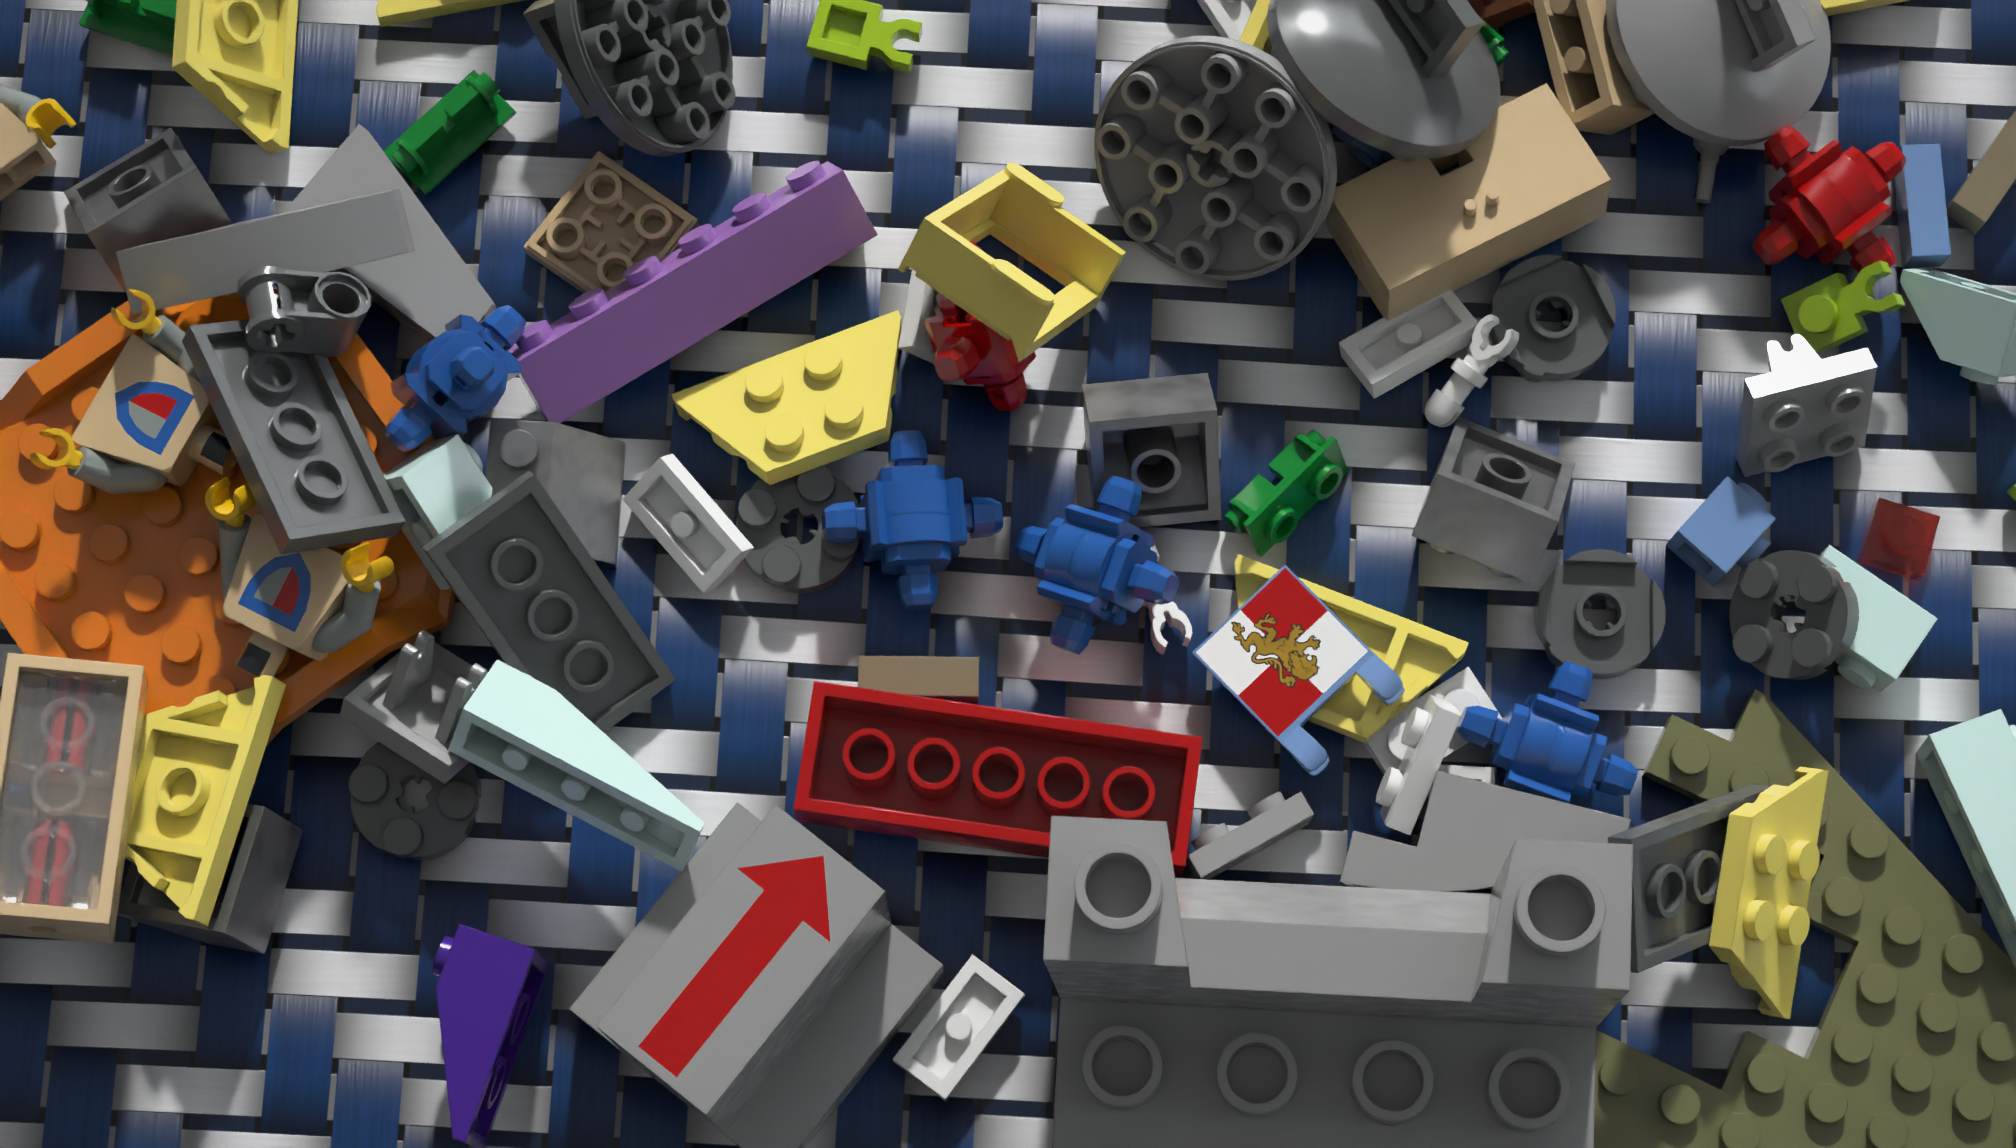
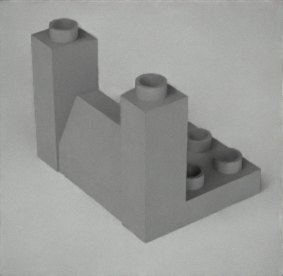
(1328, 1007)

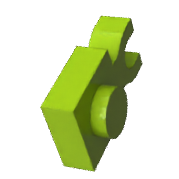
(854, 32)
(1833, 308)

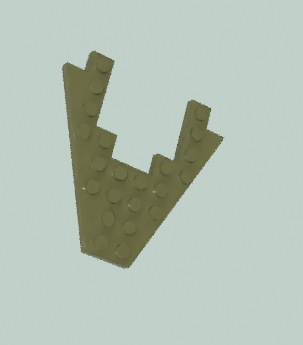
(1917, 1022)

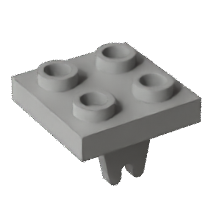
(1804, 407)
(416, 704)

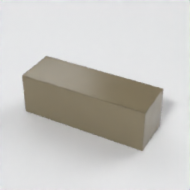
(1987, 181)
(922, 676)

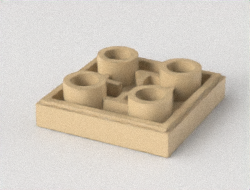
(606, 227)

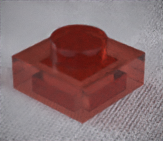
(1898, 539)

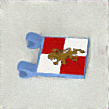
(1287, 659)

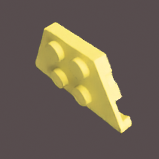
(241, 61)
(803, 402)
(1408, 648)
(195, 788)
(1767, 886)

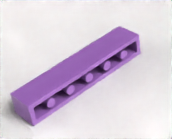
(691, 291)

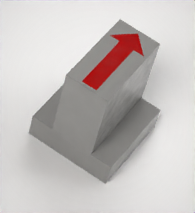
(761, 982)

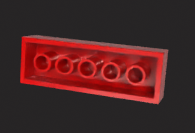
(984, 771)

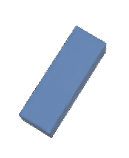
(1922, 207)

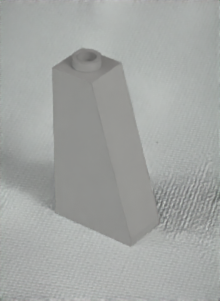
(417, 287)

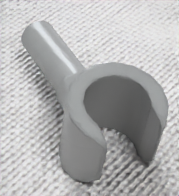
(1709, 160)

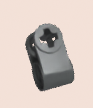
(305, 313)

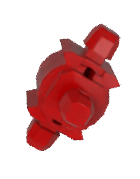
(1828, 201)
(976, 354)

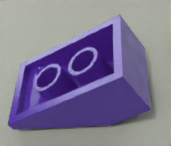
(484, 1013)

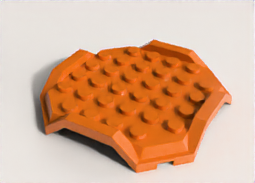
(143, 569)

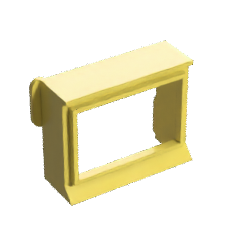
(1031, 222)

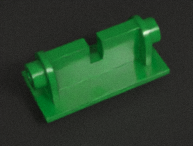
(134, 21)
(450, 131)
(1308, 473)

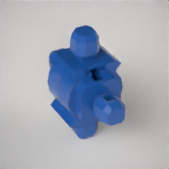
(455, 377)
(912, 520)
(1096, 565)
(1550, 742)

